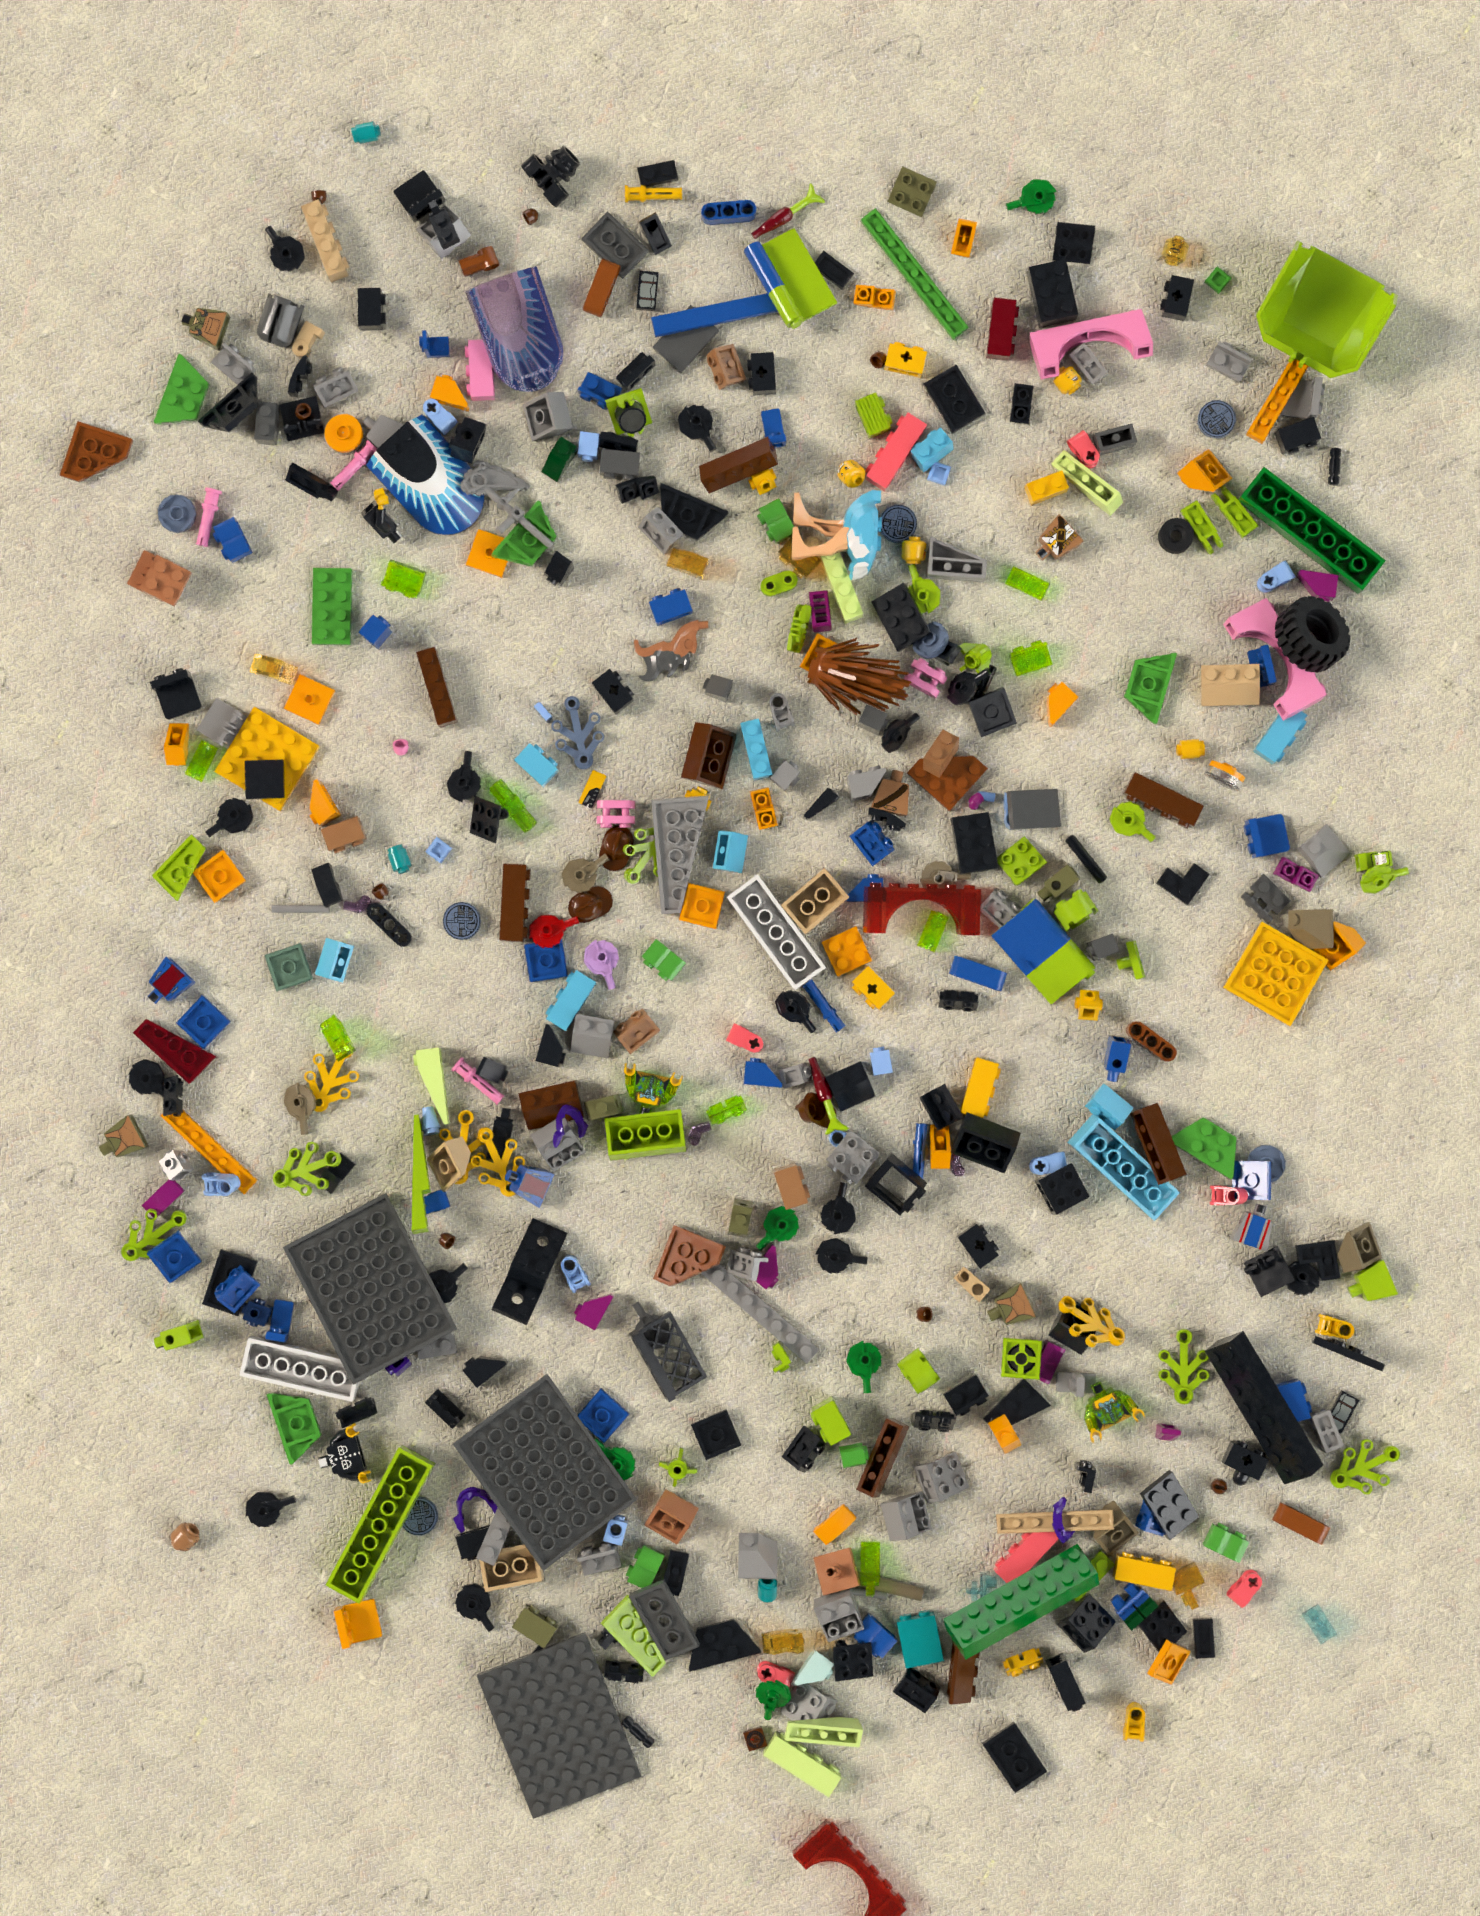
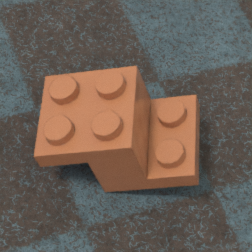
(159, 578)

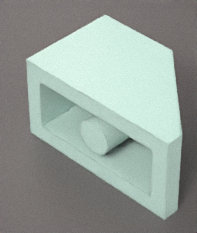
(814, 1669)

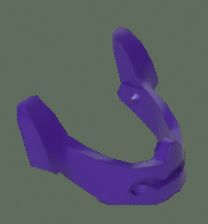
(576, 1115)
(468, 1494)
(1057, 1523)

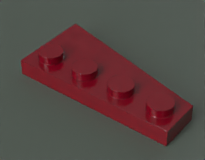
(176, 1052)

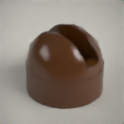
(319, 194)
(530, 216)
(878, 359)
(300, 409)
(380, 890)
(447, 1240)
(920, 1314)
(1220, 1482)

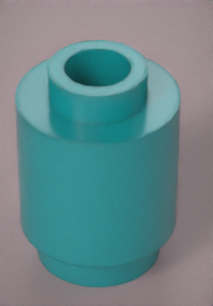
(366, 132)
(399, 859)
(767, 1590)

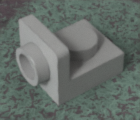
(795, 1075)

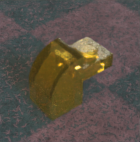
(273, 669)
(1186, 1579)
(783, 1641)

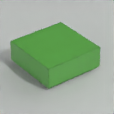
(1217, 280)

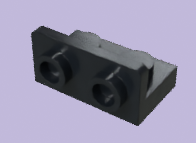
(635, 371)
(941, 1107)
(966, 1395)
(804, 1449)
(1086, 1479)
(917, 1690)

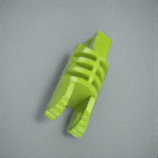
(798, 628)

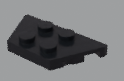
(233, 407)
(689, 513)
(1351, 1352)
(721, 1644)

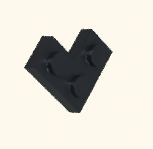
(1186, 887)
(1324, 1254)

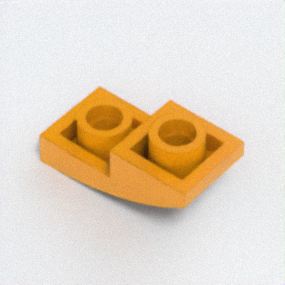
(874, 297)
(763, 808)
(834, 1525)

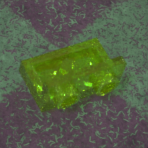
(403, 579)
(1030, 658)

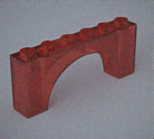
(961, 904)
(829, 1845)

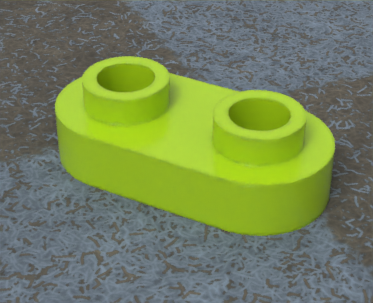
(780, 585)

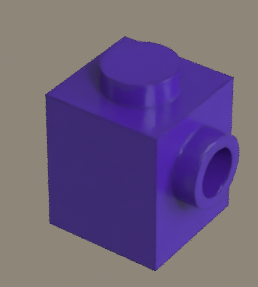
(398, 1367)

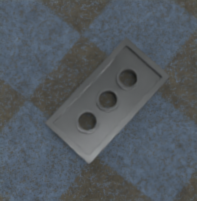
(669, 1608)

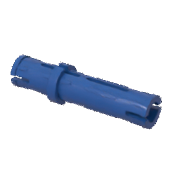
(823, 1005)
(920, 1148)

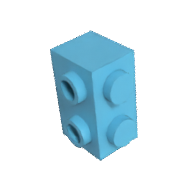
(931, 449)
(536, 764)
(731, 852)
(334, 960)
(1109, 1106)

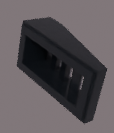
(826, 799)

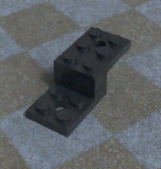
(529, 1271)

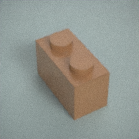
(940, 753)
(344, 834)

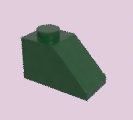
(559, 459)

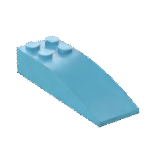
(1122, 1166)

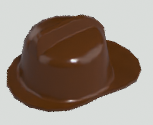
(613, 845)
(590, 904)
(813, 1110)

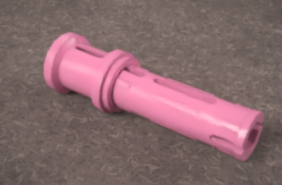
(361, 458)
(210, 507)
(468, 1074)

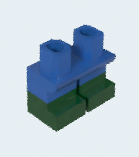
(1125, 1607)

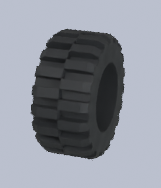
(1301, 646)

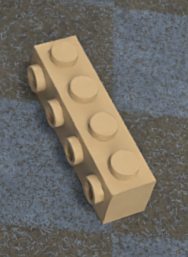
(327, 246)

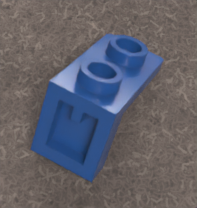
(434, 346)
(773, 427)
(280, 1321)

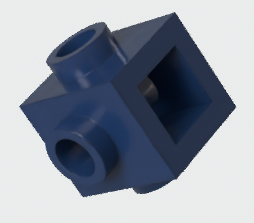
(264, 1312)

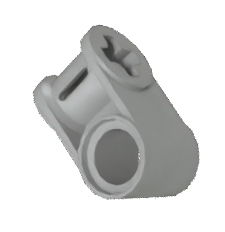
(781, 713)

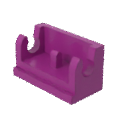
(1050, 1358)

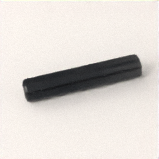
(1086, 859)

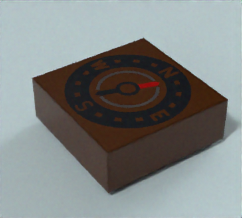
(755, 1738)

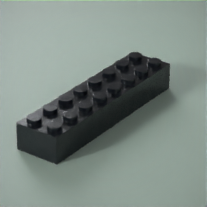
(1264, 1408)

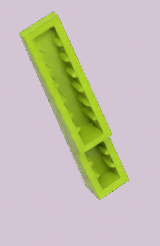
(420, 1180)

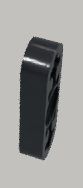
(382, 911)

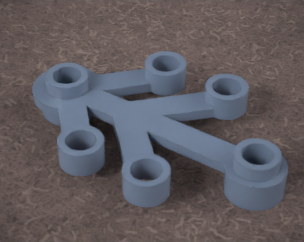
(578, 735)

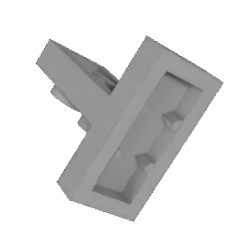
(1075, 1382)

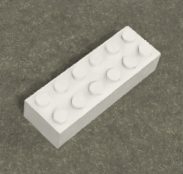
(776, 932)
(297, 1368)

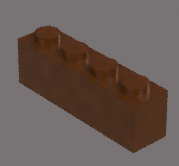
(738, 465)
(437, 687)
(1162, 799)
(514, 902)
(1158, 1143)
(882, 1457)

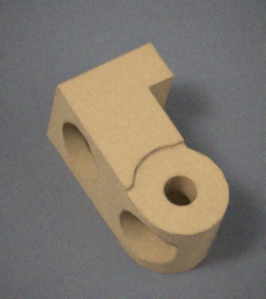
(305, 339)
(972, 1284)

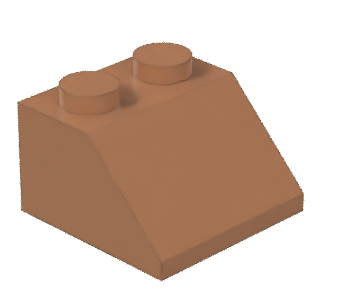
(671, 1516)

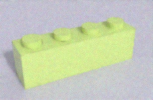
(842, 587)
(802, 1764)

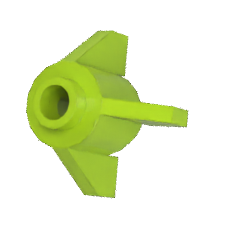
(976, 657)
(677, 1462)

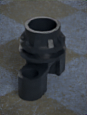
(558, 167)

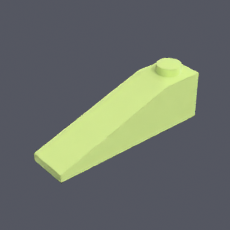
(1088, 483)
(431, 1070)
(828, 1731)

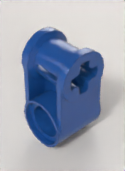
(436, 1201)

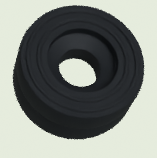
(1181, 526)

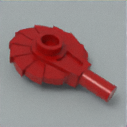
(548, 930)

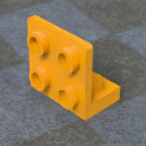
(357, 1622)

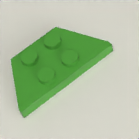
(183, 394)
(520, 544)
(1149, 684)
(1209, 1145)
(295, 1423)

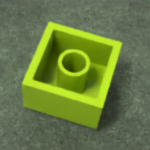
(831, 1421)

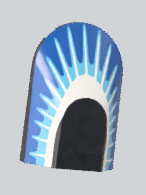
(426, 479)

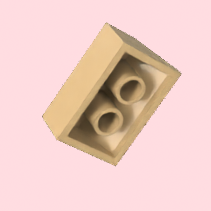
(1230, 685)
(814, 901)
(513, 1568)

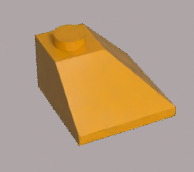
(1204, 473)
(322, 805)
(1346, 944)

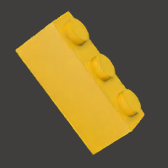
(980, 1087)
(1144, 1571)

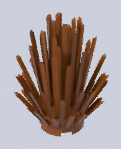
(843, 672)

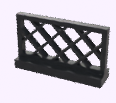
(653, 1364)

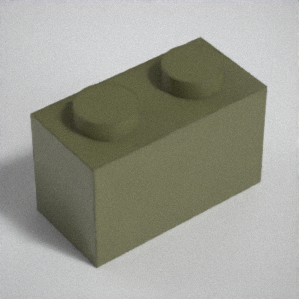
(535, 1625)

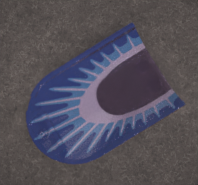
(518, 329)

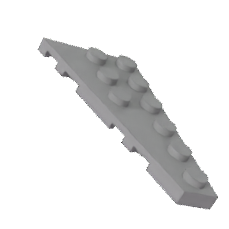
(676, 835)

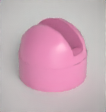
(400, 746)

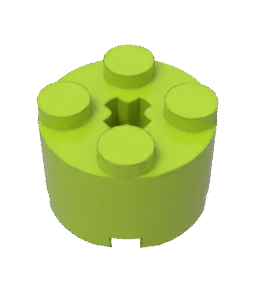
(1075, 910)
(918, 1371)

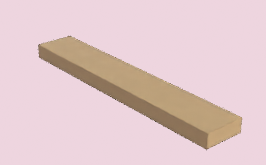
(1043, 1521)

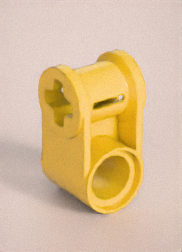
(1331, 1327)
(1134, 1726)

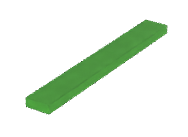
(914, 274)

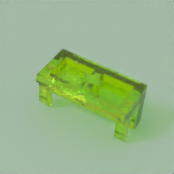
(337, 1037)

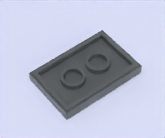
(615, 243)
(683, 347)
(1033, 809)

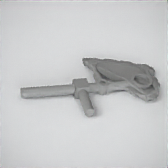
(491, 478)

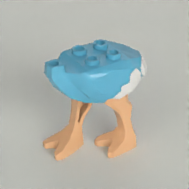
(854, 534)

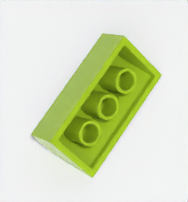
(645, 1134)

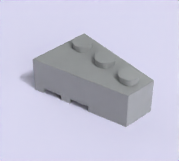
(953, 563)

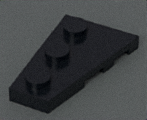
(1018, 1404)

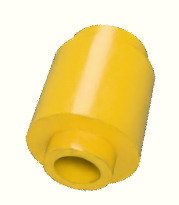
(1190, 749)

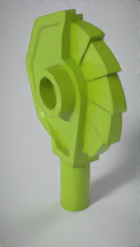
(923, 591)
(1129, 819)
(1380, 877)

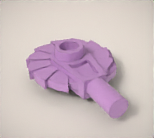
(601, 959)

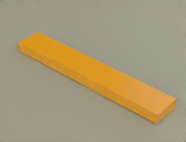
(1276, 401)
(210, 1149)

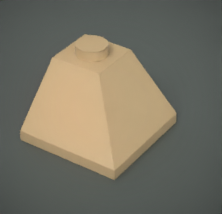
(449, 1162)

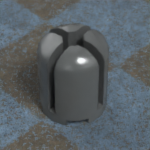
(279, 321)

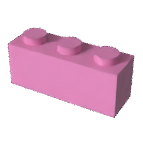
(480, 372)

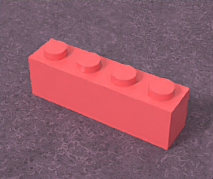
(895, 452)
(1024, 1554)

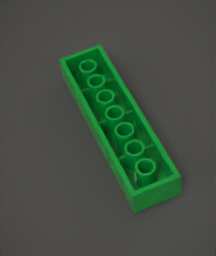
(1311, 530)
(1021, 1601)

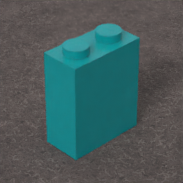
(919, 1639)

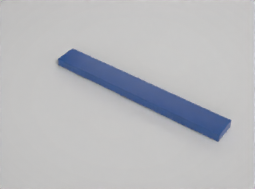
(712, 315)

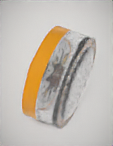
(344, 434)
(1224, 775)

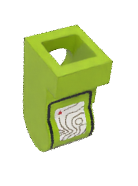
(1368, 860)

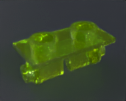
(201, 760)
(933, 931)
(735, 1108)

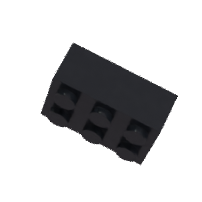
(1052, 293)
(985, 1142)

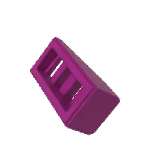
(825, 621)
(1167, 1432)

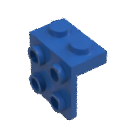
(1266, 835)

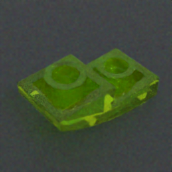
(1027, 583)

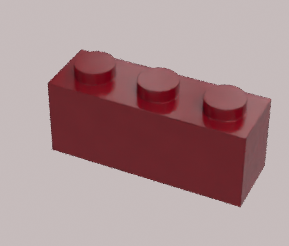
(1002, 329)

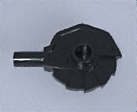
(286, 251)
(696, 423)
(964, 686)
(897, 733)
(464, 782)
(233, 817)
(794, 1008)
(147, 1077)
(838, 1214)
(836, 1255)
(1305, 1278)
(446, 1282)
(264, 1508)
(474, 1603)

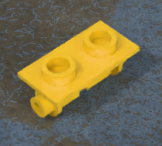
(1017, 1666)

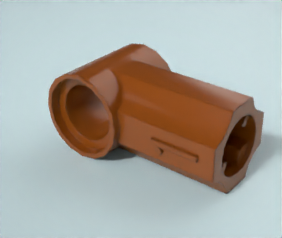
(483, 260)

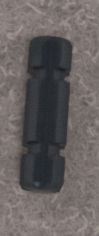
(1334, 466)
(982, 688)
(638, 1732)

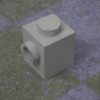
(786, 775)

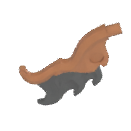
(670, 655)

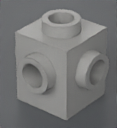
(176, 1165)

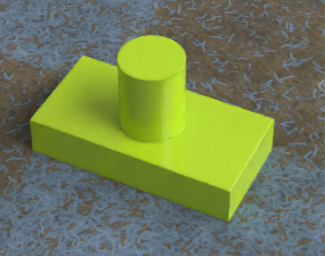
(1132, 960)

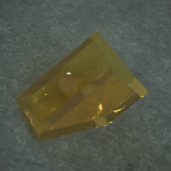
(688, 563)

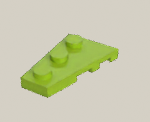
(179, 867)

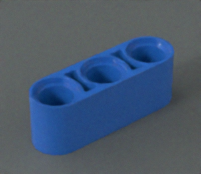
(737, 207)
(977, 973)

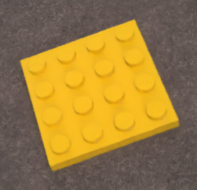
(267, 739)
(1275, 974)

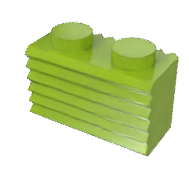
(872, 415)

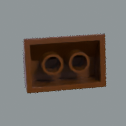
(708, 755)
(543, 1104)
(961, 1677)

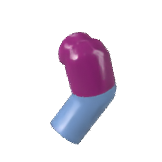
(979, 797)

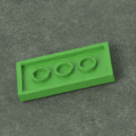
(331, 606)

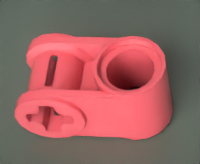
(1082, 447)
(741, 1037)
(1225, 1195)
(1243, 1590)
(777, 1672)

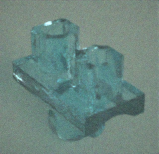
(986, 1581)
(1319, 1624)

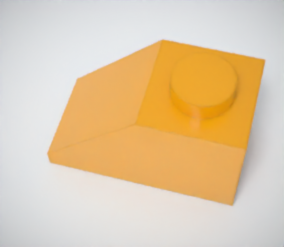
(447, 393)
(1059, 701)
(177, 744)
(940, 1148)
(1004, 1434)

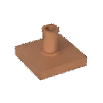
(837, 1571)

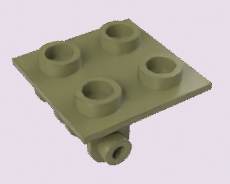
(912, 191)

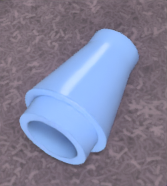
(430, 1123)

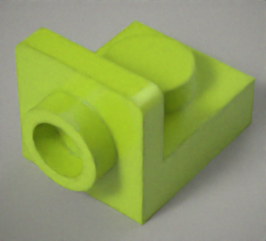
(780, 1354)

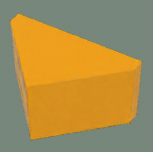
(963, 237)

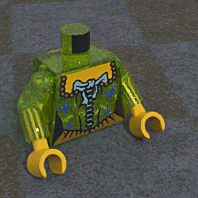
(650, 1088)
(1107, 1409)

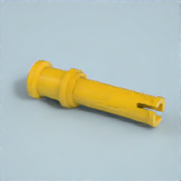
(642, 196)

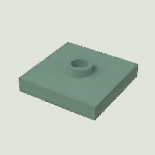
(288, 967)

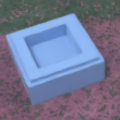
(939, 473)
(543, 712)
(438, 850)

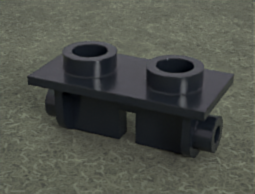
(950, 1001)
(172, 1089)
(445, 1408)
(361, 1410)
(615, 1670)

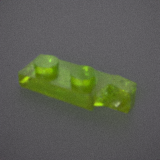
(870, 1566)

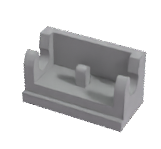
(1088, 364)
(1326, 1431)

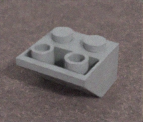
(863, 784)
(568, 1149)
(906, 1516)
(838, 1614)

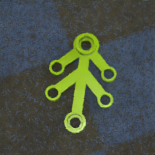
(650, 850)
(304, 1169)
(150, 1237)
(1183, 1369)
(1362, 1468)

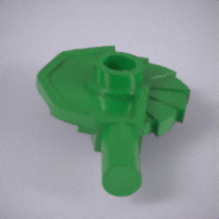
(1036, 196)
(779, 1225)
(864, 1361)
(621, 1460)
(772, 1696)

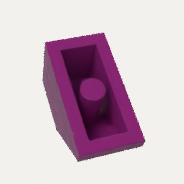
(1319, 584)
(768, 1270)
(593, 1310)

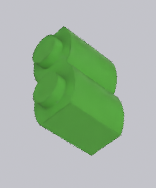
(777, 521)
(663, 960)
(854, 1455)
(1225, 1542)
(645, 1567)

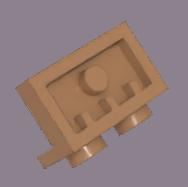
(725, 366)
(636, 1030)

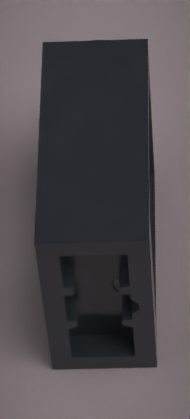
(886, 1196)
(1065, 1682)

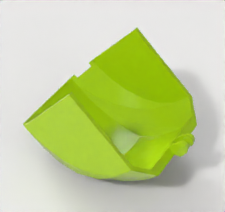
(1324, 312)

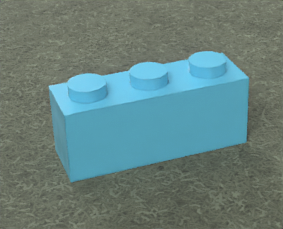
(1279, 736)
(756, 749)
(570, 1000)

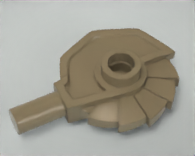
(581, 874)
(941, 874)
(300, 1104)

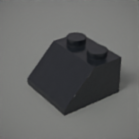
(850, 1086)
(1060, 1331)

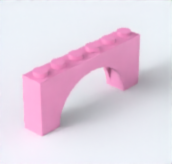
(1124, 329)
(1303, 686)

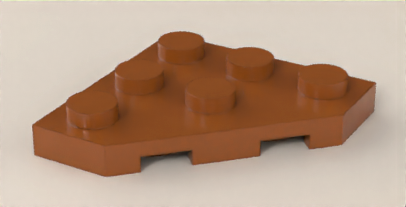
(93, 451)
(953, 783)
(687, 1256)

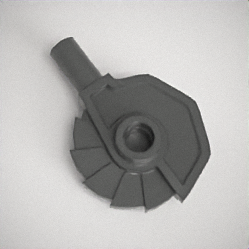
(644, 1319)

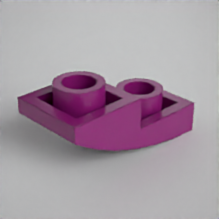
(1296, 874)
(163, 1197)

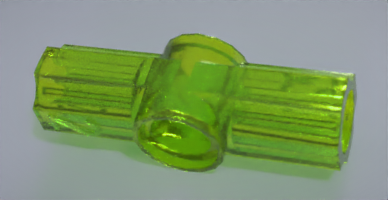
(513, 805)

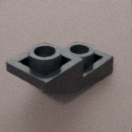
(301, 371)
(1021, 403)
(639, 487)
(892, 821)
(326, 885)

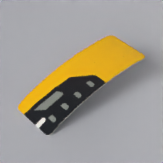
(592, 789)

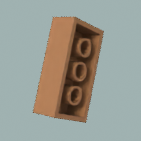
(790, 1185)

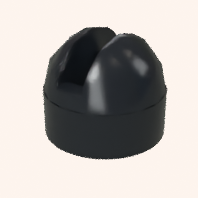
(1240, 1478)

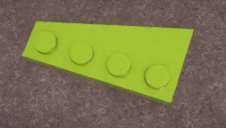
(633, 1636)

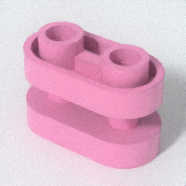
(936, 675)
(606, 820)

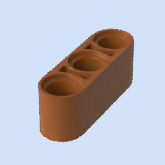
(601, 288)
(1160, 1044)
(1301, 1523)

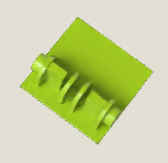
(1021, 861)

